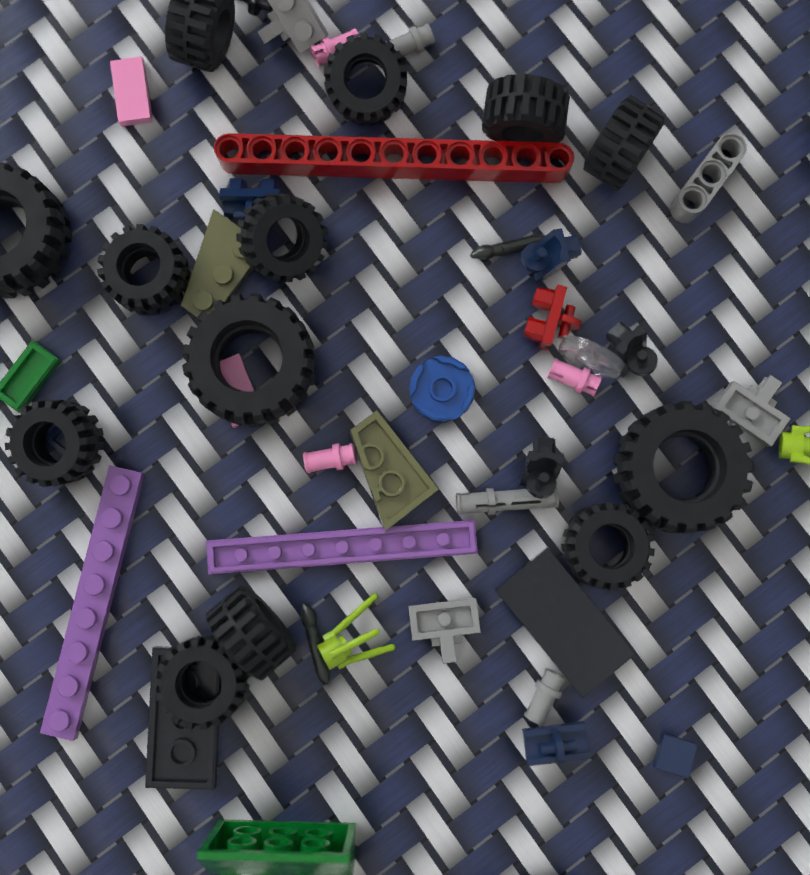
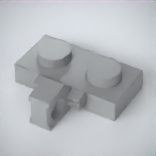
(296, 21)
(754, 409)
(444, 624)

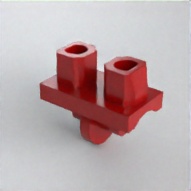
(544, 331)

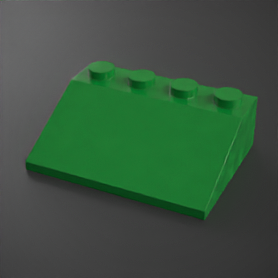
(279, 848)

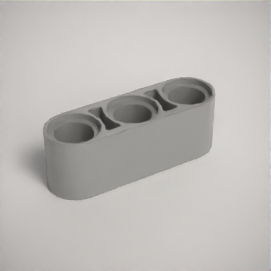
(718, 168)

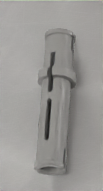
(493, 501)

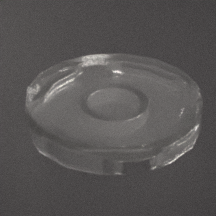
(589, 354)

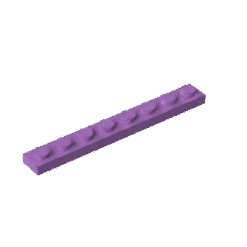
(92, 603)

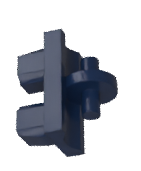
(239, 196)
(550, 254)
(555, 743)

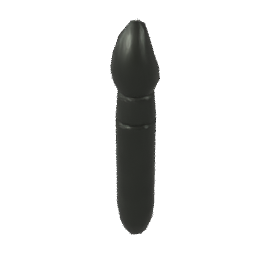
(507, 247)
(309, 621)

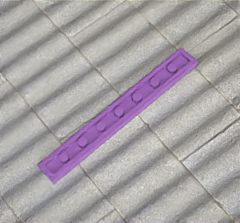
(341, 547)

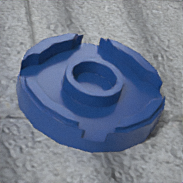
(442, 389)

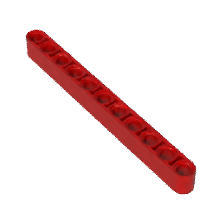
(380, 148)

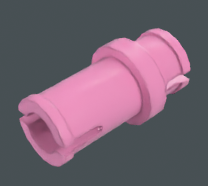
(327, 46)
(577, 378)
(334, 457)

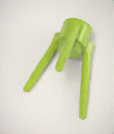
(794, 445)
(336, 650)

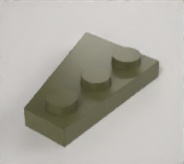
(218, 267)
(390, 470)

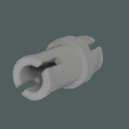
(414, 40)
(547, 691)

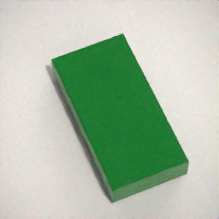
(27, 376)

